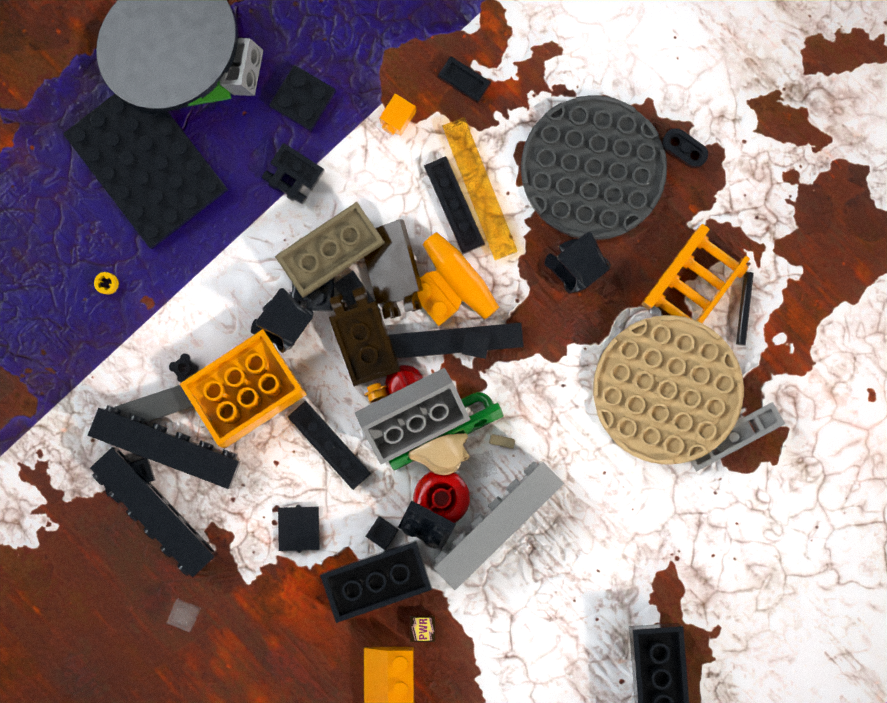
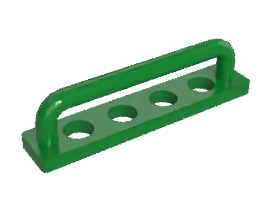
(478, 420)

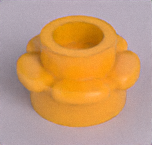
(376, 392)

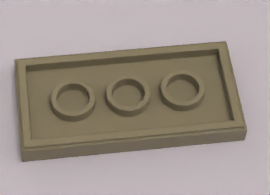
(329, 249)

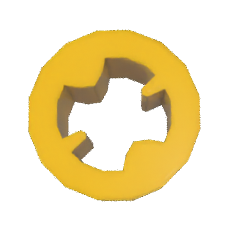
(97, 283)

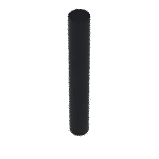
(744, 308)

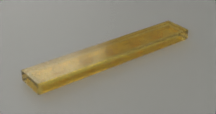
(479, 189)

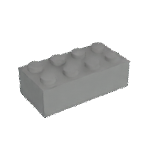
(412, 416)

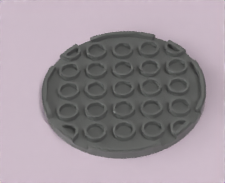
(593, 167)

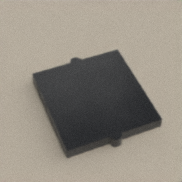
(298, 528)

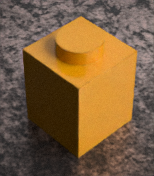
(397, 115)

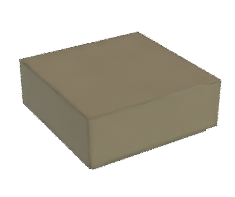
(502, 441)

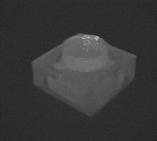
(183, 615)

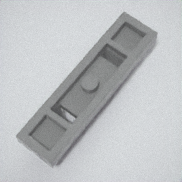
(763, 421)

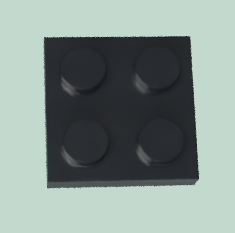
(302, 98)
(426, 526)

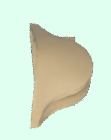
(442, 454)

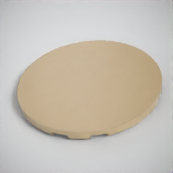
(668, 389)

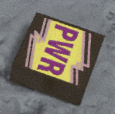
(422, 628)

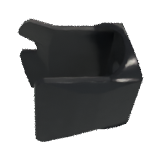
(578, 263)
(282, 320)

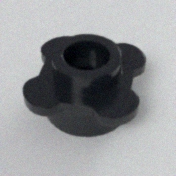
(176, 367)

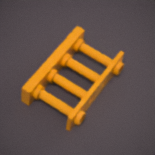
(685, 260)

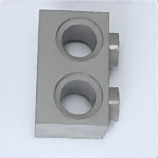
(245, 69)

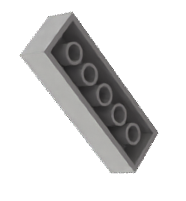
(497, 524)

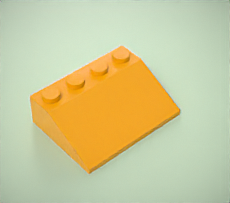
(243, 389)

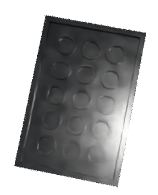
(145, 166)

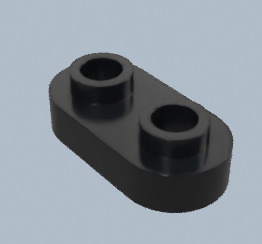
(686, 146)

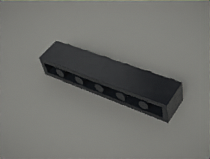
(163, 447)
(153, 511)

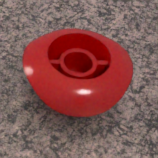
(443, 495)

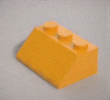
(388, 674)

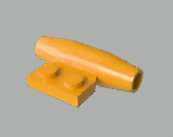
(452, 283)

